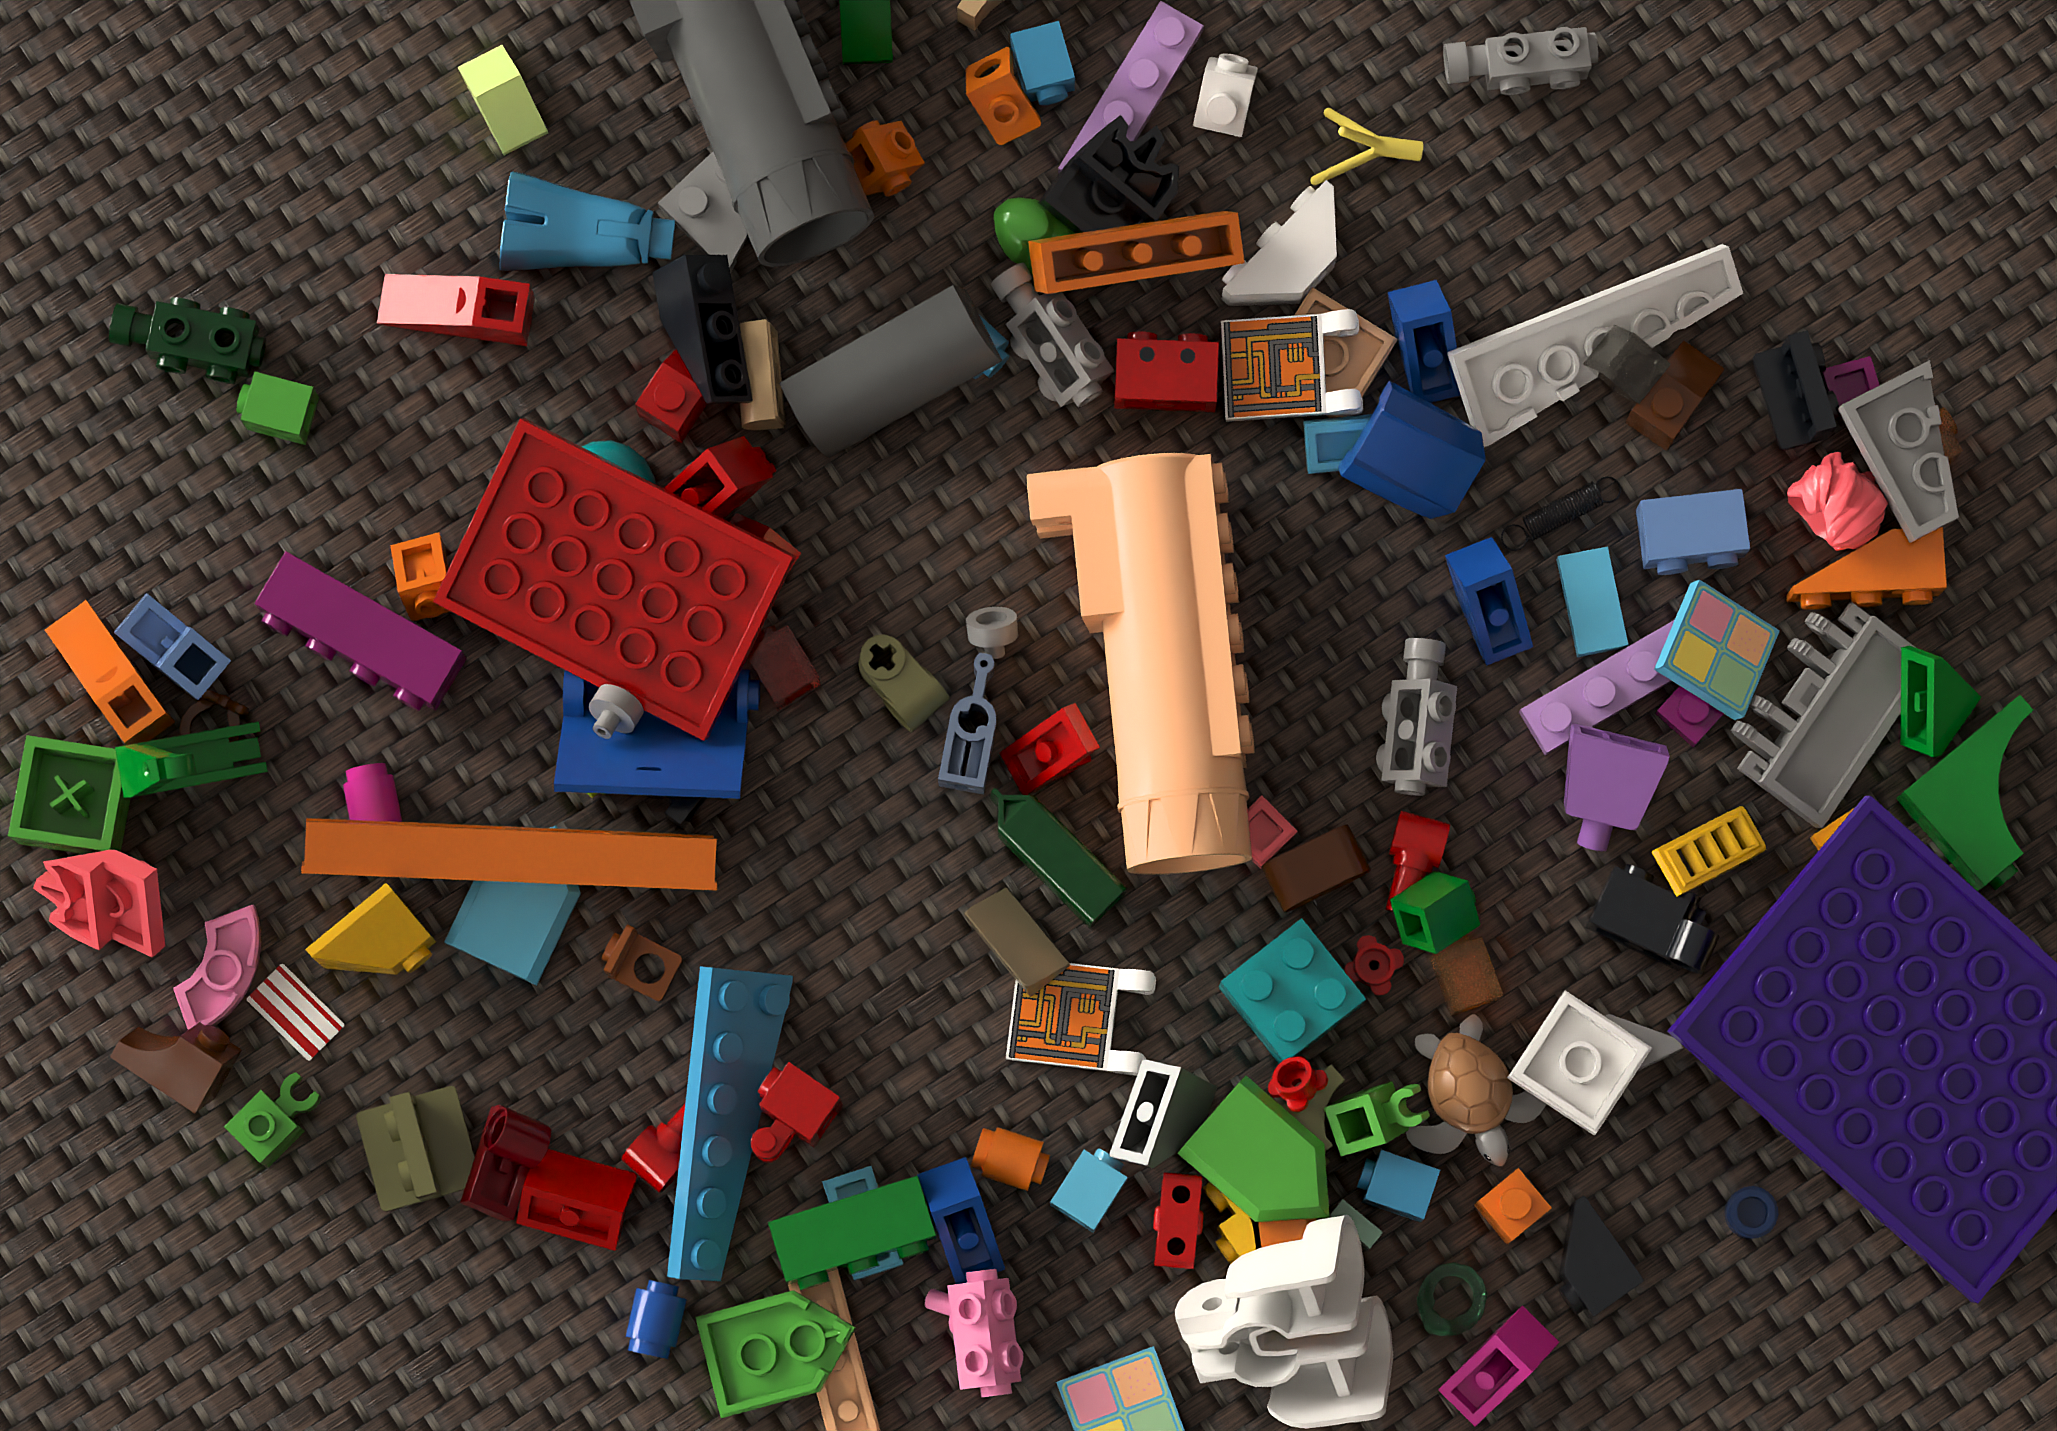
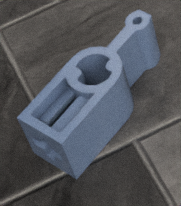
(980, 743)

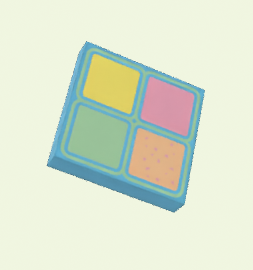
(1717, 650)
(1121, 1396)

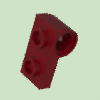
(502, 1161)

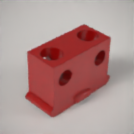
(1178, 1220)

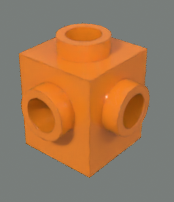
(884, 157)

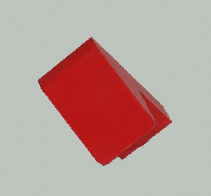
(1050, 750)

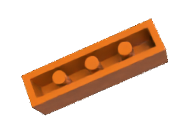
(1136, 252)

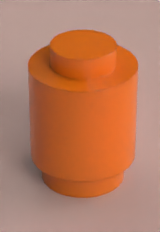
(1010, 1158)

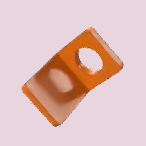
(1000, 98)

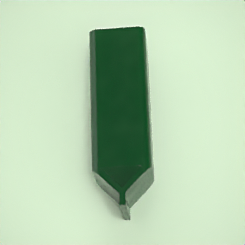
(1057, 857)

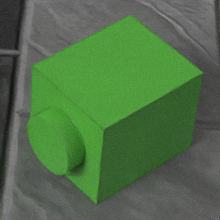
(277, 407)

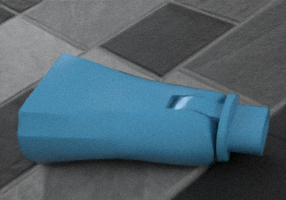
(573, 228)

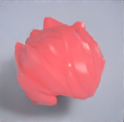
(1839, 502)

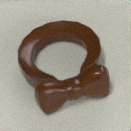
(208, 700)

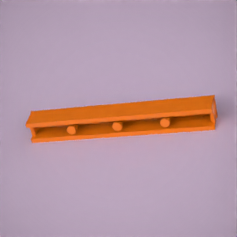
(509, 854)

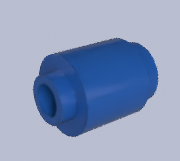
(655, 1319)

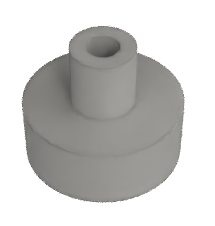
(992, 629)
(614, 710)

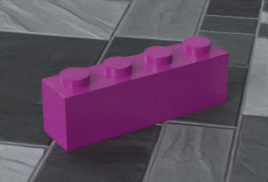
(360, 632)

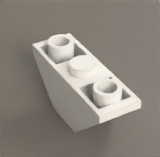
(1290, 255)

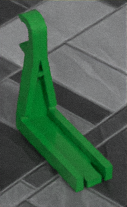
(187, 760)

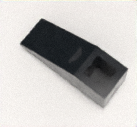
(704, 325)

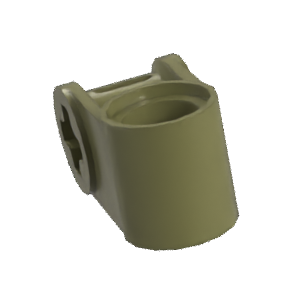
(907, 688)

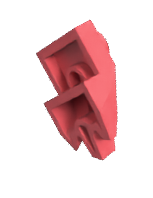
(105, 899)

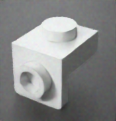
(1225, 94)

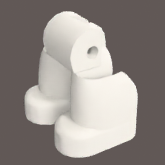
(1296, 1325)

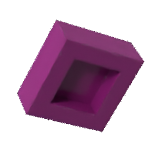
(1850, 379)
(1688, 715)

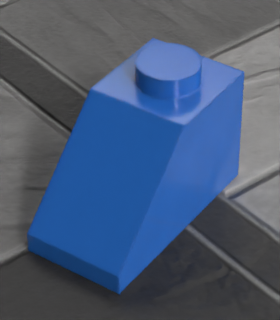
(1424, 337)
(1489, 600)
(960, 1219)

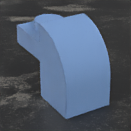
(172, 647)

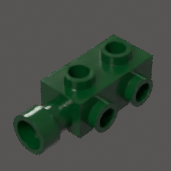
(197, 343)

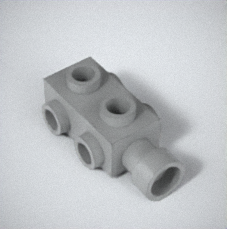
(1531, 62)
(1052, 339)
(1419, 722)

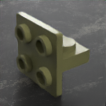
(417, 1147)

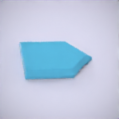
(513, 924)

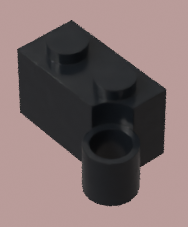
(1653, 920)

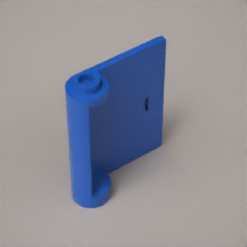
(656, 754)

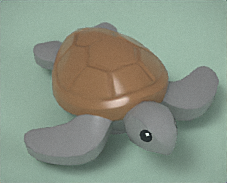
(1470, 1095)

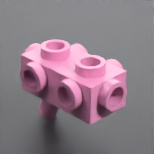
(982, 1331)

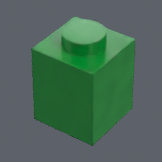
(1435, 912)

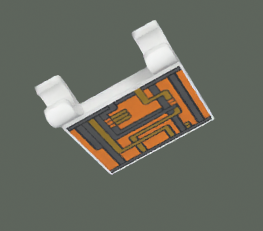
(1279, 367)
(1074, 1019)

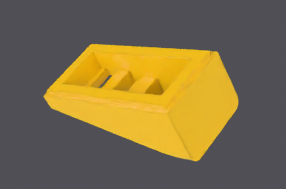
(1736, 838)

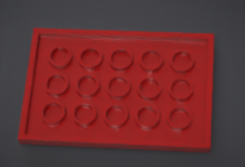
(614, 578)

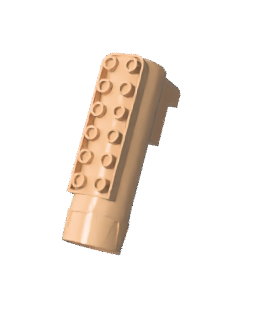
(1162, 597)

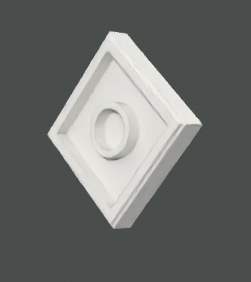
(1579, 1062)

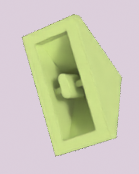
(503, 99)

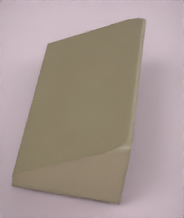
(1016, 940)

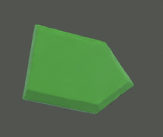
(1261, 1157)
(770, 1350)

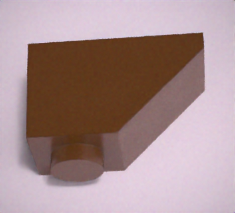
(1675, 396)

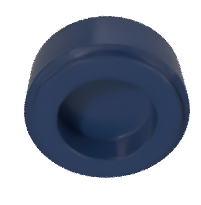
(1751, 1212)

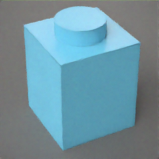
(1090, 1188)

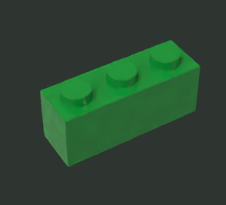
(853, 1233)

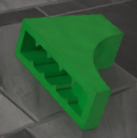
(1961, 802)

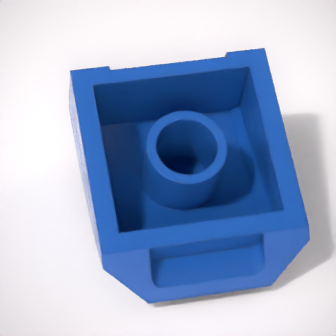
(1415, 454)

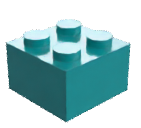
(1292, 992)

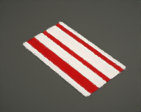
(295, 1012)

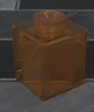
(1466, 975)

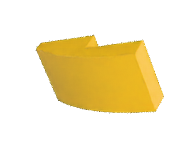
(1236, 1231)

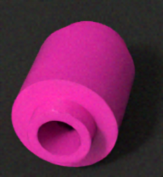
(371, 794)

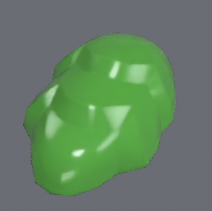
(1021, 221)

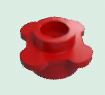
(1388, 962)
(1290, 1073)

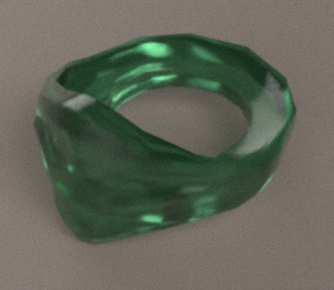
(1432, 1320)

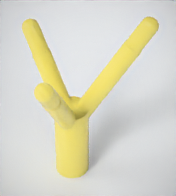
(1379, 145)

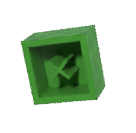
(68, 798)

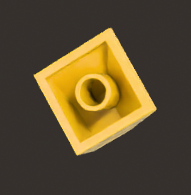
(375, 938)

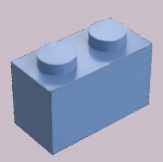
(1693, 531)

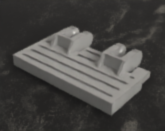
(1838, 716)

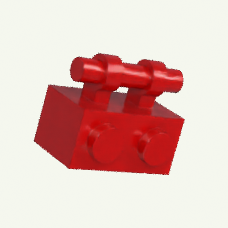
(798, 1109)

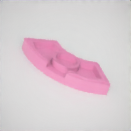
(225, 971)

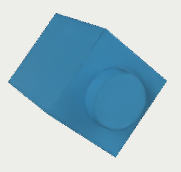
(1043, 63)
(1398, 1185)

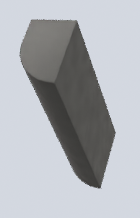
(891, 371)

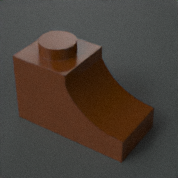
(183, 1066)

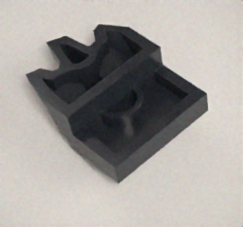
(1113, 182)

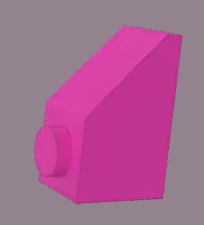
(1499, 1366)

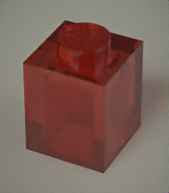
(782, 666)

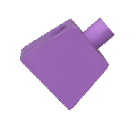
(1610, 781)

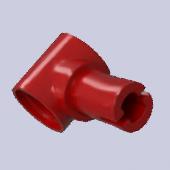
(1416, 850)
(657, 1152)

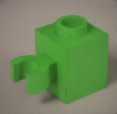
(1372, 1117)
(268, 1125)

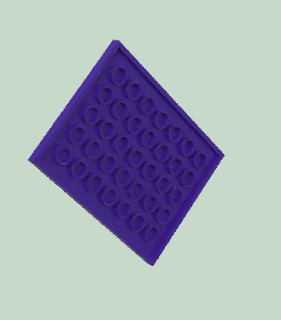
(1898, 1045)

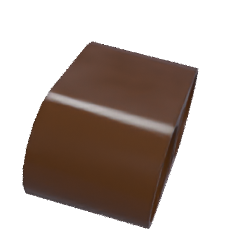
(1315, 868)

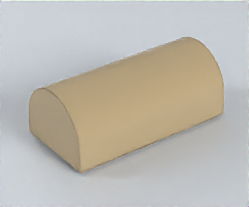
(764, 374)

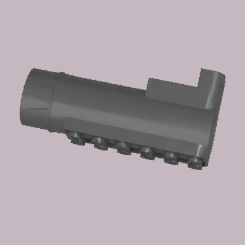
(765, 119)

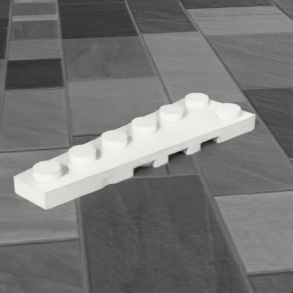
(1541, 361)

